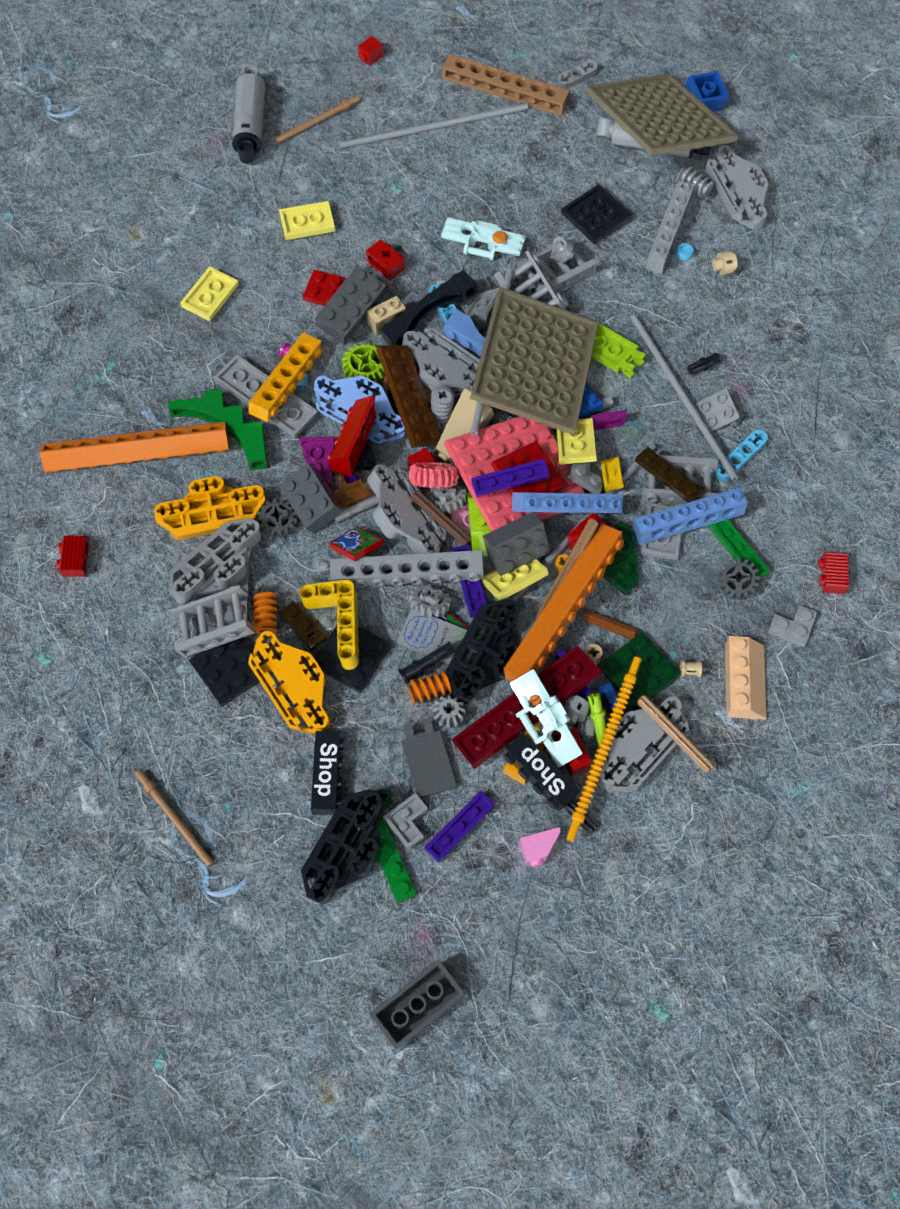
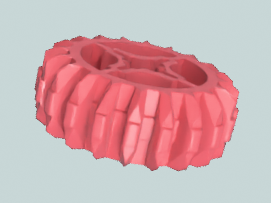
(433, 474)

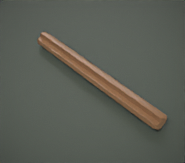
(577, 550)

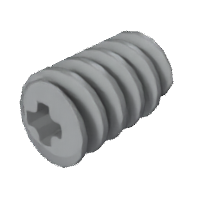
(701, 187)
(442, 404)

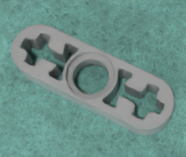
(584, 69)

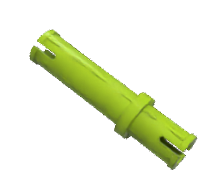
(597, 714)

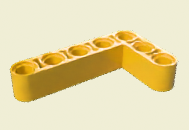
(344, 596)

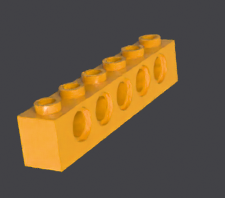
(285, 377)

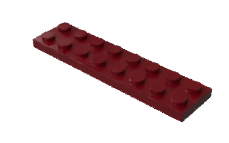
(501, 724)

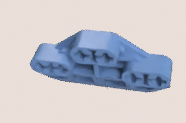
(352, 391)

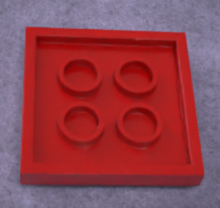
(527, 454)

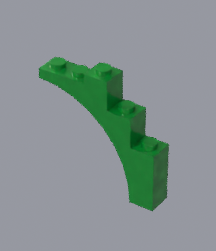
(212, 409)

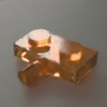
(350, 493)

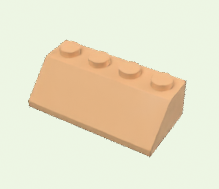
(745, 678)

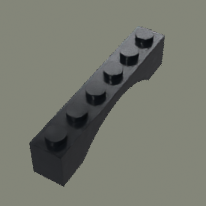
(455, 290)

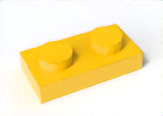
(612, 474)

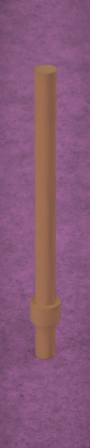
(343, 105)
(151, 788)

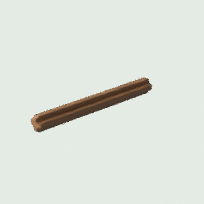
(675, 733)

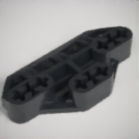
(490, 647)
(347, 847)

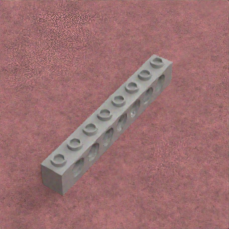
(416, 562)

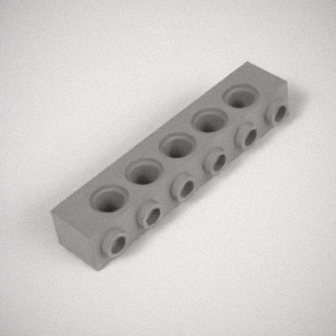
(669, 226)

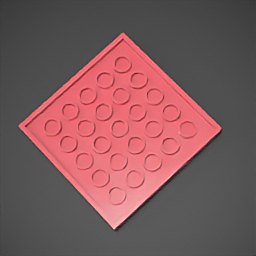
(476, 453)

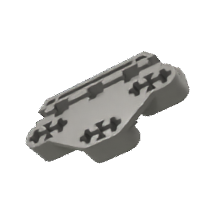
(745, 183)
(435, 363)
(398, 516)
(223, 563)
(637, 743)

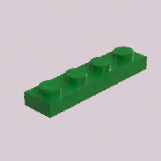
(737, 546)
(394, 867)

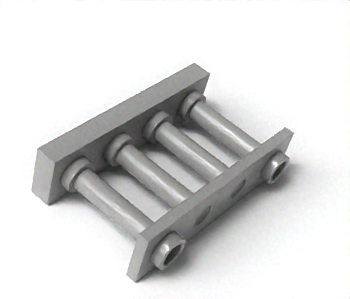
(533, 261)
(565, 281)
(685, 465)
(220, 636)

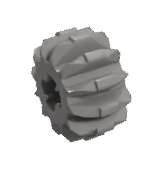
(441, 711)

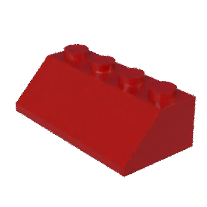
(353, 436)

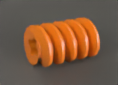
(264, 612)
(429, 687)

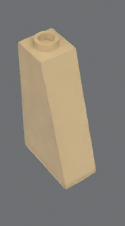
(461, 422)

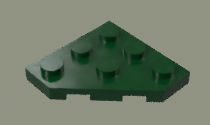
(623, 570)

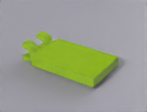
(616, 351)

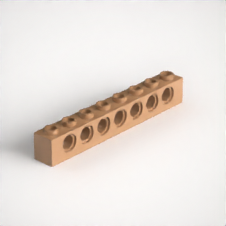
(505, 84)

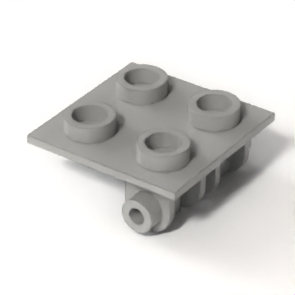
(717, 410)

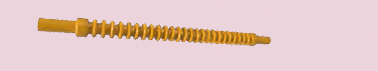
(578, 816)

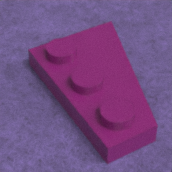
(316, 453)

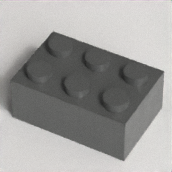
(311, 498)
(516, 543)

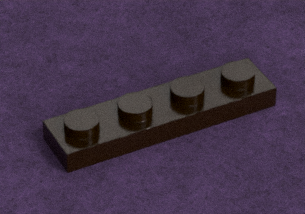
(669, 475)

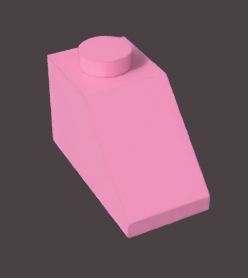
(538, 846)

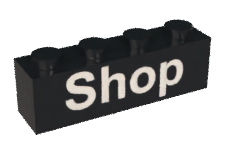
(326, 772)
(540, 772)

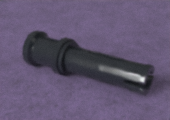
(418, 666)

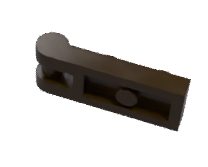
(302, 625)

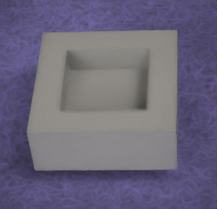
(586, 729)

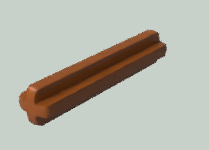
(608, 624)

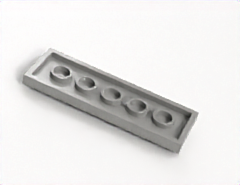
(243, 382)

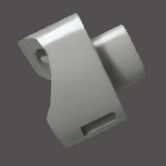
(561, 250)
(576, 713)

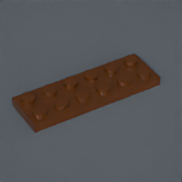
(409, 395)

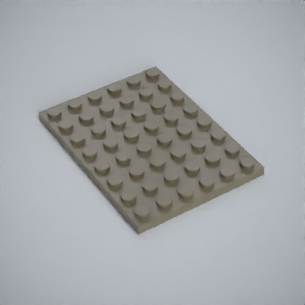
(661, 114)
(535, 361)

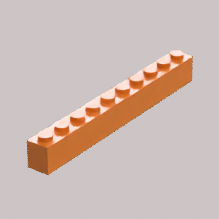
(134, 447)
(565, 603)

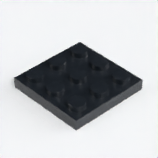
(596, 213)
(371, 654)
(226, 669)

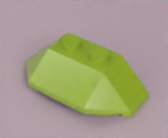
(477, 526)

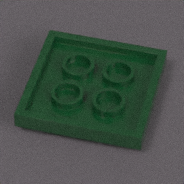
(653, 672)

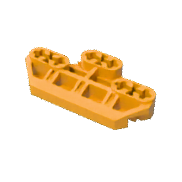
(205, 504)
(296, 684)

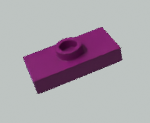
(609, 419)

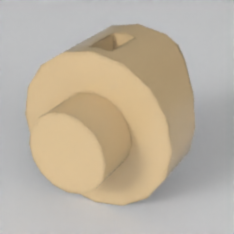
(723, 264)

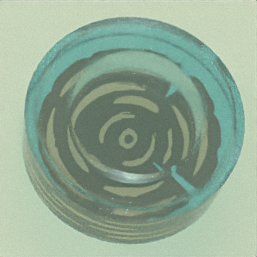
(630, 430)

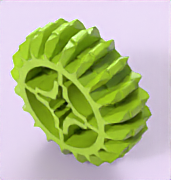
(362, 358)

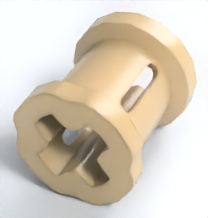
(597, 652)
(691, 668)

